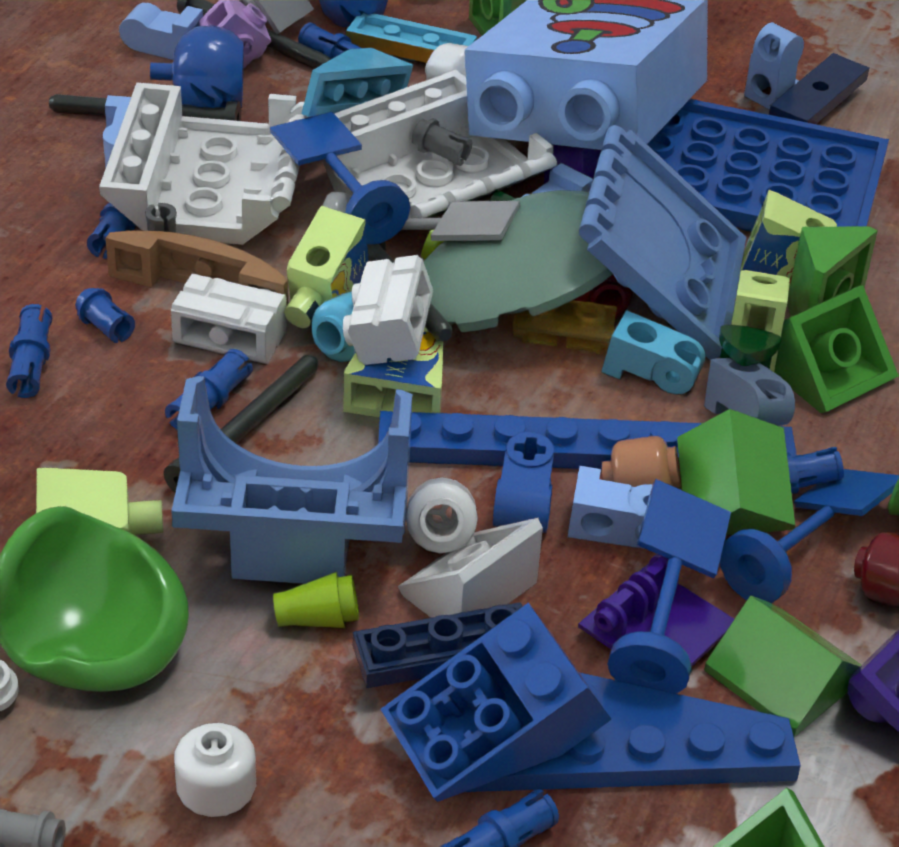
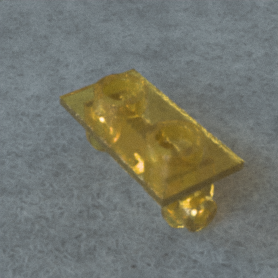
(583, 323)

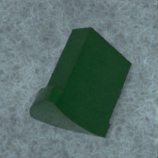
(748, 344)

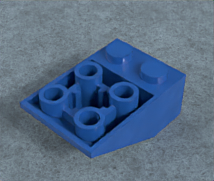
(495, 708)

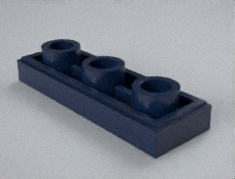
(820, 90)
(420, 646)

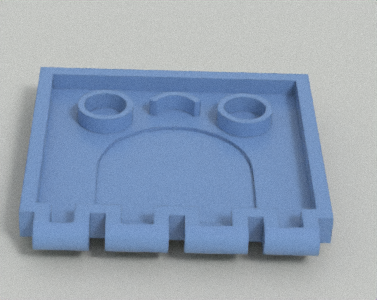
(663, 239)

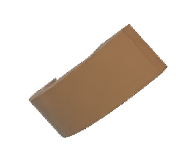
(149, 255)

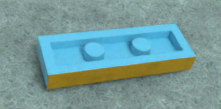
(402, 37)

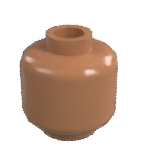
(642, 461)

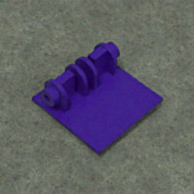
(632, 609)

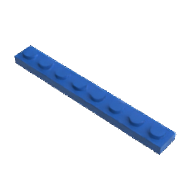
(483, 438)

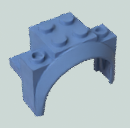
(282, 516)

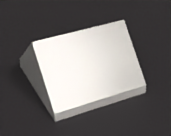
(482, 574)

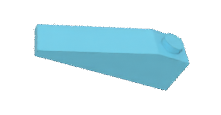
(353, 80)

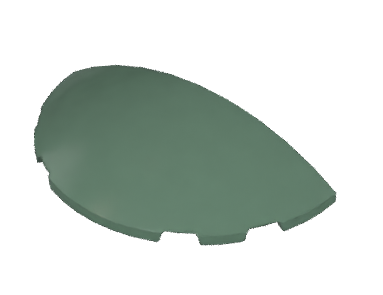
(531, 269)

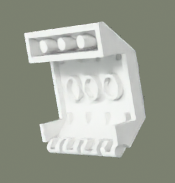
(216, 172)
(429, 180)

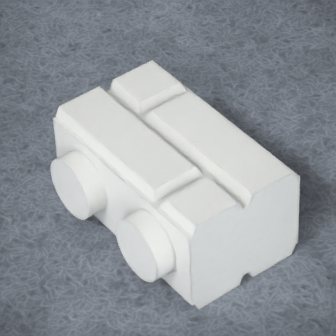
(389, 310)
(228, 316)

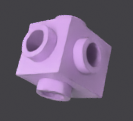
(243, 21)

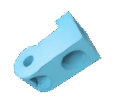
(654, 354)

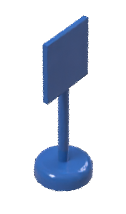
(326, 137)
(689, 535)
(759, 563)

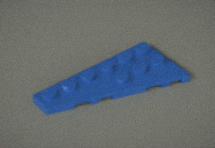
(665, 741)

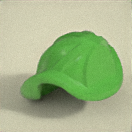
(88, 603)

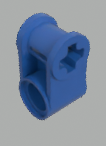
(525, 481)

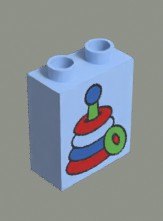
(586, 67)

